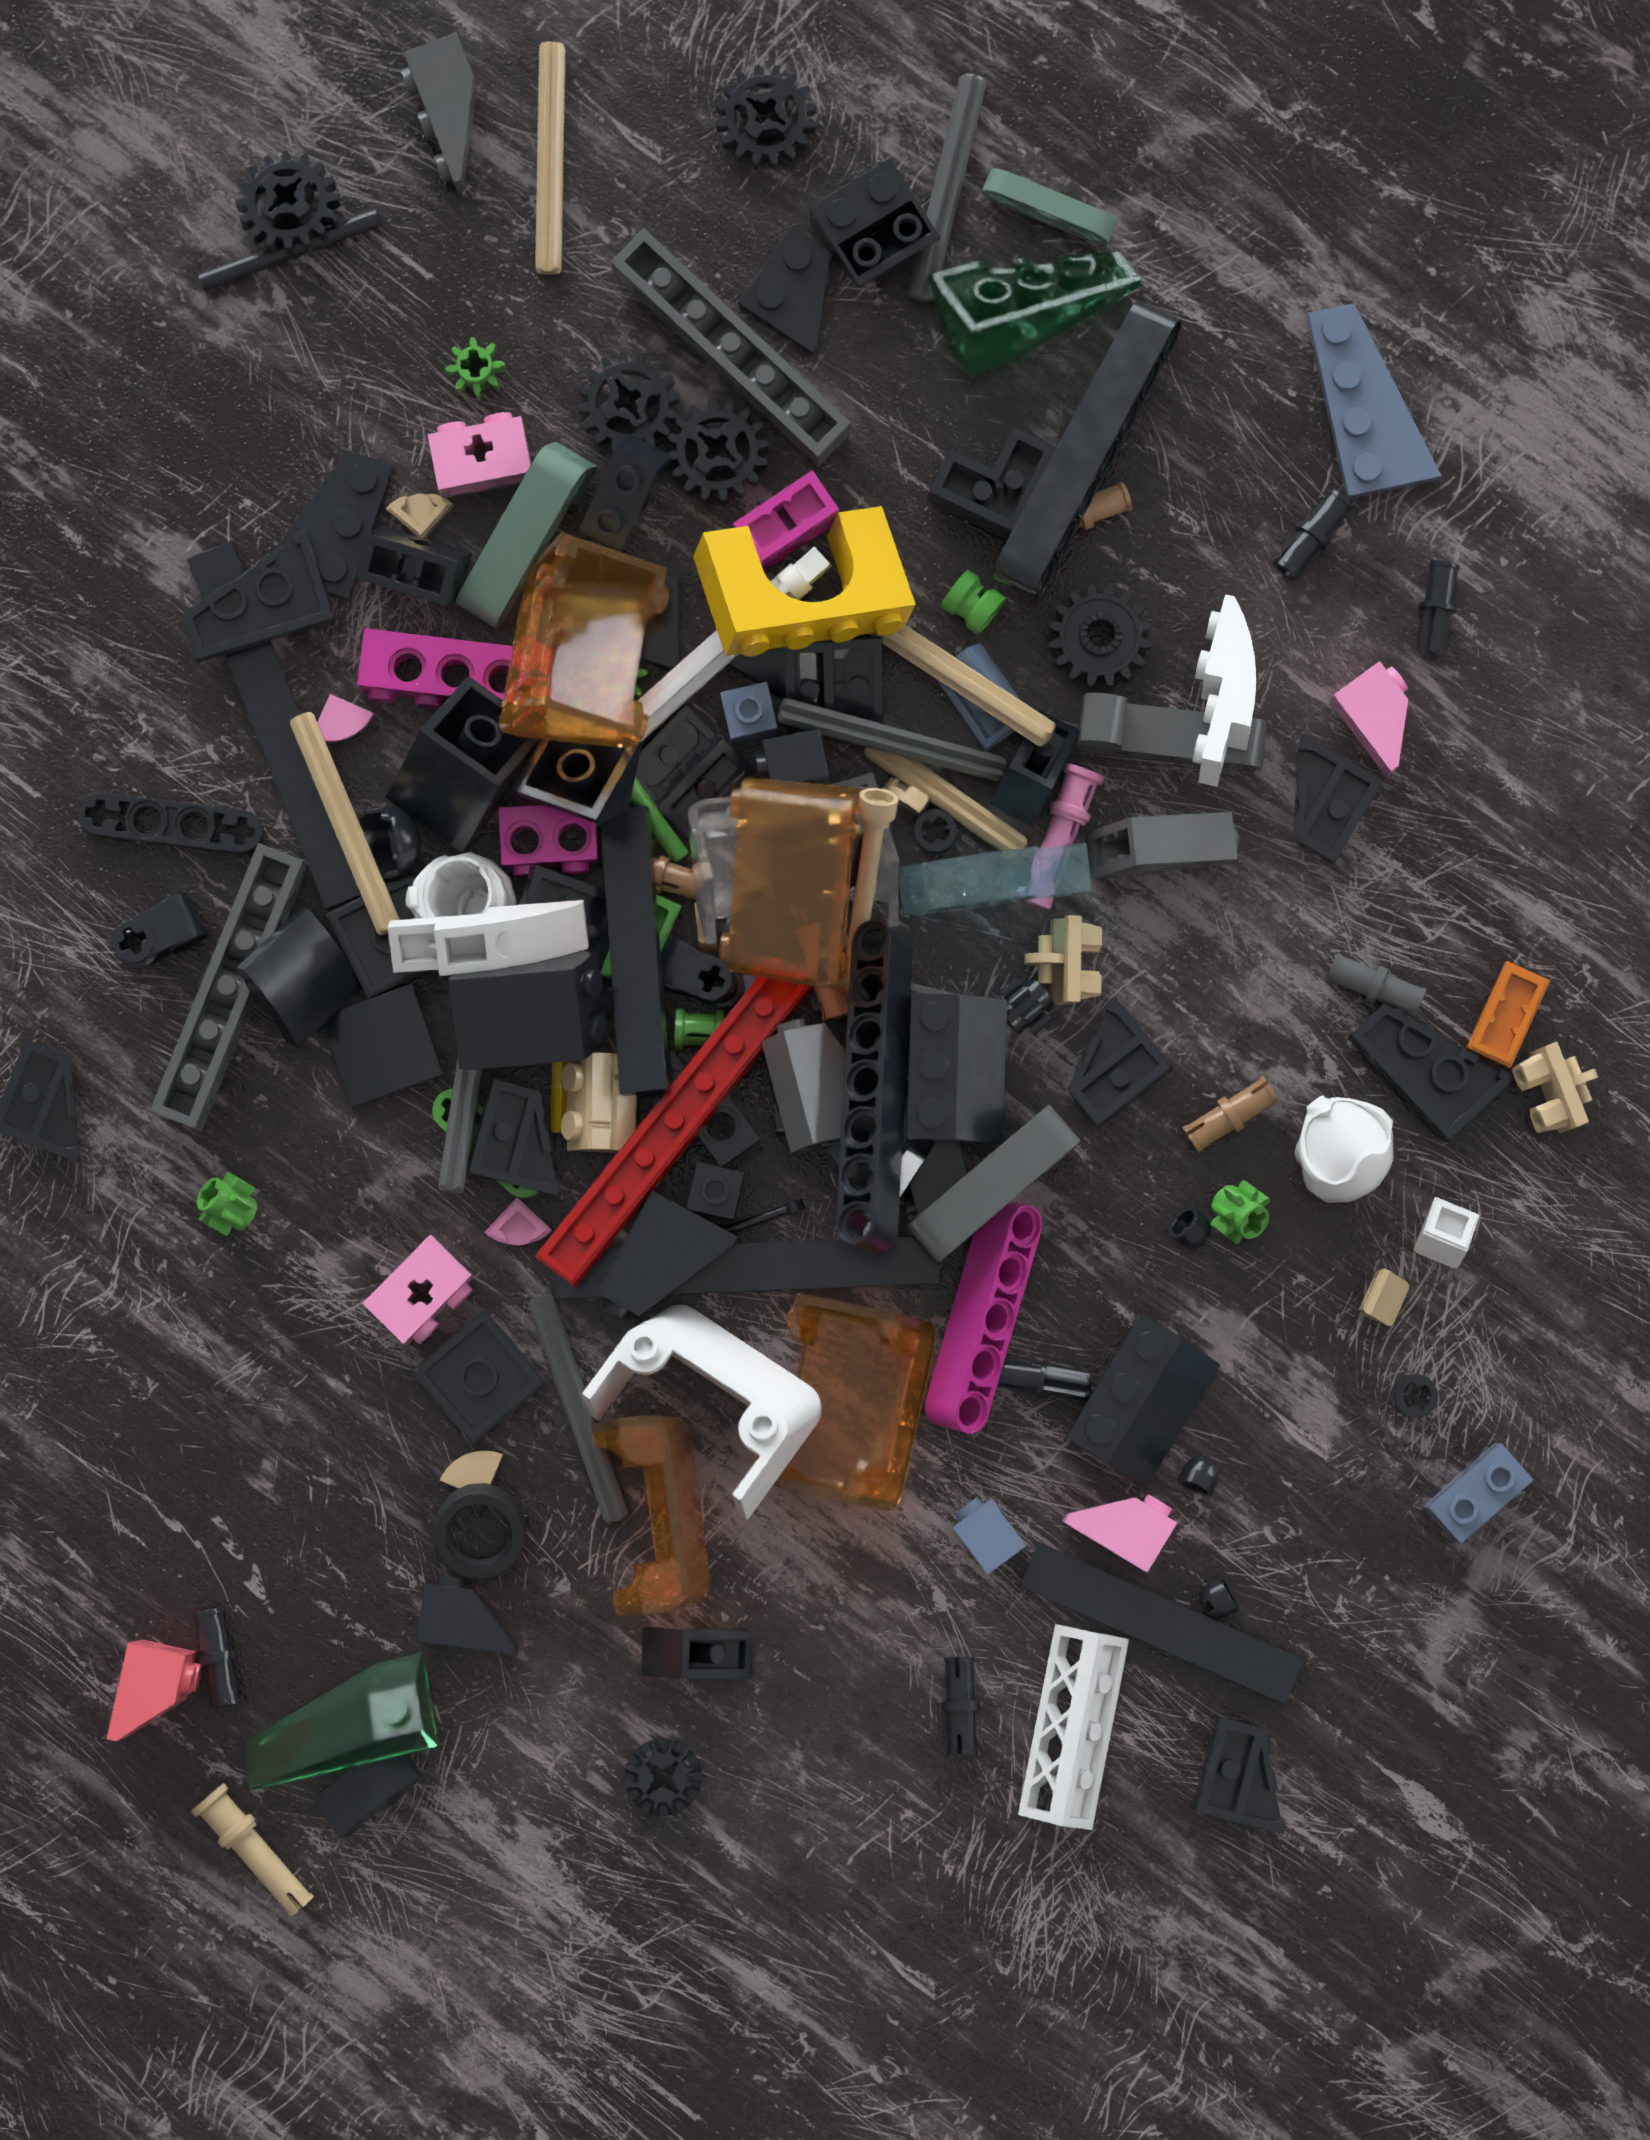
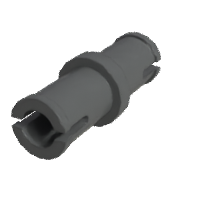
(1376, 984)

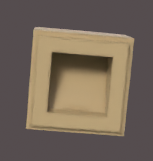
(1384, 1297)

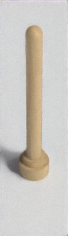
(877, 809)

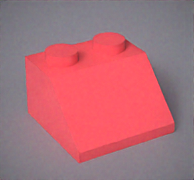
(150, 1684)

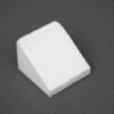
(1446, 1233)

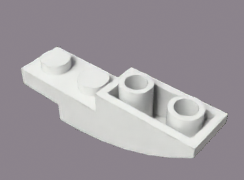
(1228, 686)
(490, 940)

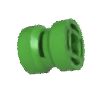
(973, 602)

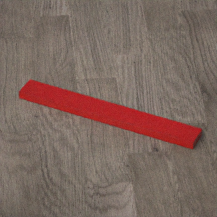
(669, 1128)

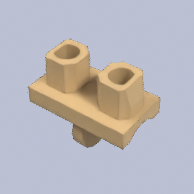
(1060, 960)
(1562, 1086)

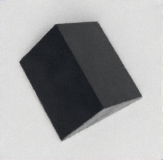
(580, 778)

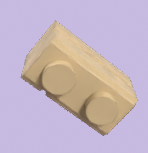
(596, 1111)

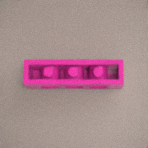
(386, 650)

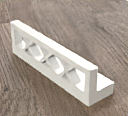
(1082, 1728)

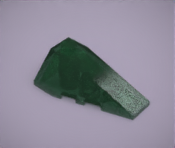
(1011, 310)
(358, 1722)

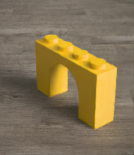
(758, 617)

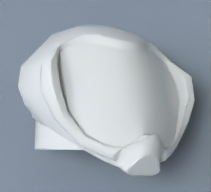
(451, 881)
(1344, 1148)

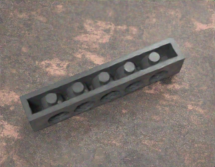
(731, 347)
(223, 997)

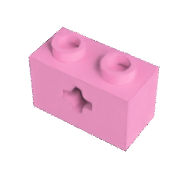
(457, 467)
(393, 1298)

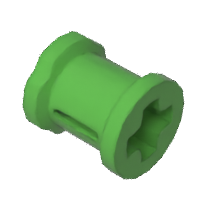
(695, 1028)

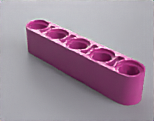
(983, 1319)

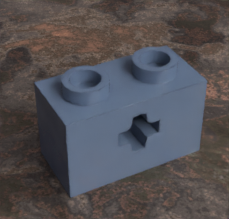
(1477, 1493)

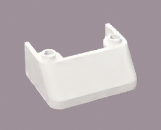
(779, 1403)

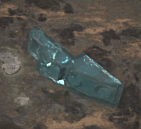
(994, 878)

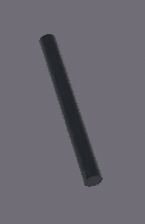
(263, 259)

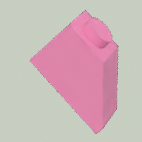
(1376, 713)
(1127, 1528)

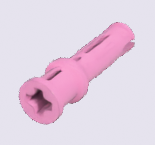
(1069, 812)

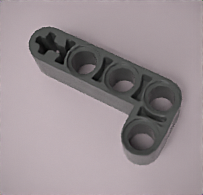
(1156, 733)
(994, 1183)

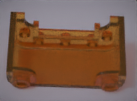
(581, 645)
(791, 881)
(871, 1393)
(681, 1566)

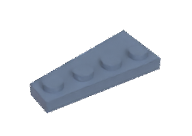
(1367, 416)

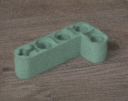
(524, 531)

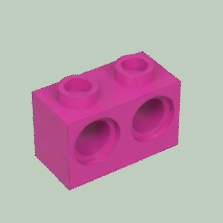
(790, 519)
(549, 826)

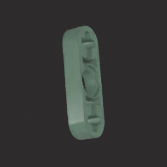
(1049, 206)

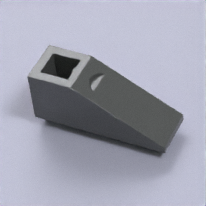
(448, 94)

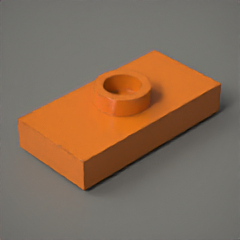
(1507, 1014)

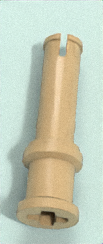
(237, 1832)

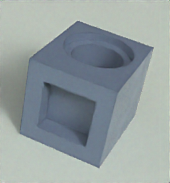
(749, 714)
(987, 1534)

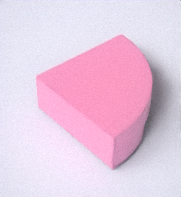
(342, 720)
(518, 1226)

